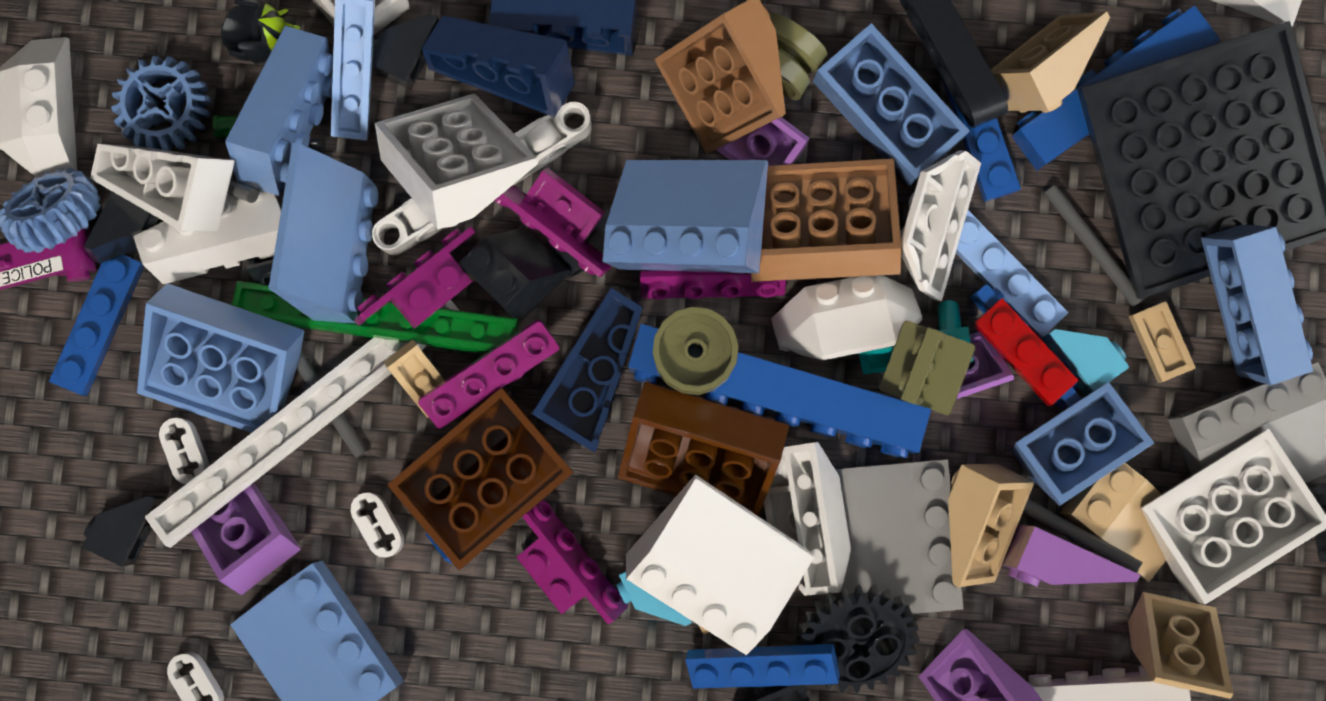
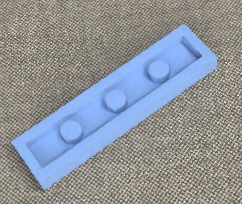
(352, 68)
(1002, 270)

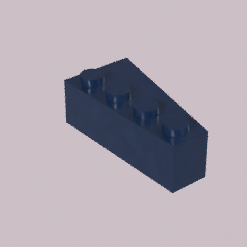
(584, 24)
(503, 62)
(586, 380)

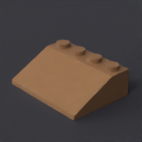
(727, 75)
(830, 221)

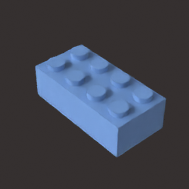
(890, 104)
(281, 109)
(1258, 303)

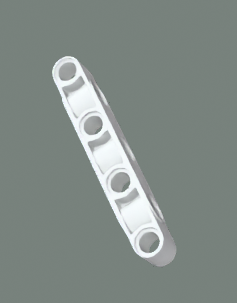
(544, 137)

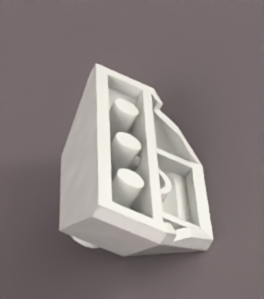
(38, 107)
(937, 220)
(845, 317)
(810, 509)

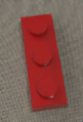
(1025, 352)

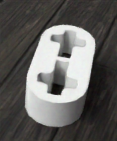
(174, 452)
(369, 528)
(200, 674)

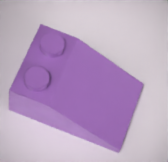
(245, 540)
(1049, 559)
(974, 673)

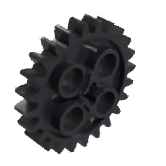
(867, 632)

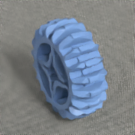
(138, 121)
(49, 210)

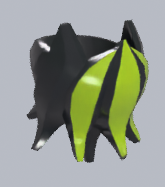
(252, 30)

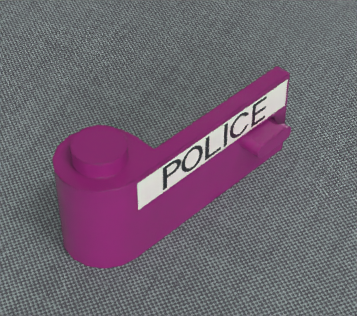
(62, 260)

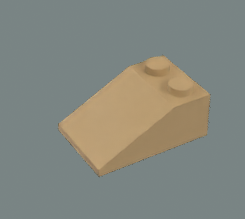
(1049, 62)
(1114, 515)
(982, 519)
(1180, 644)

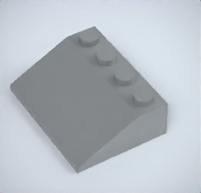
(1290, 409)
(901, 533)

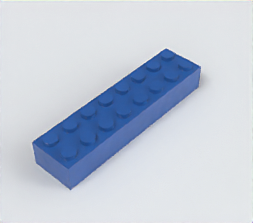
(804, 398)

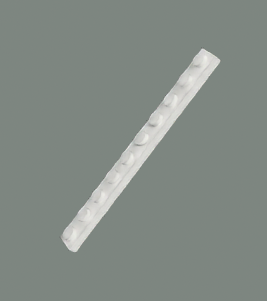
(274, 440)

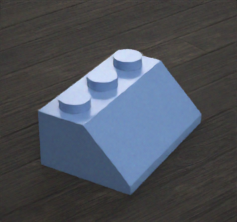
(1082, 444)

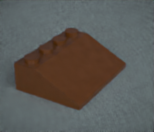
(689, 436)
(480, 478)

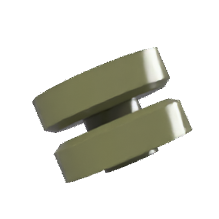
(798, 55)
(704, 330)

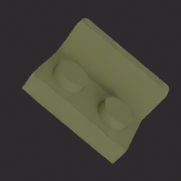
(927, 367)

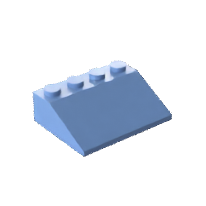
(688, 216)
(323, 236)
(216, 358)
(315, 642)

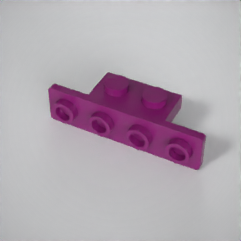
(561, 216)
(696, 285)
(425, 289)
(488, 374)
(565, 568)

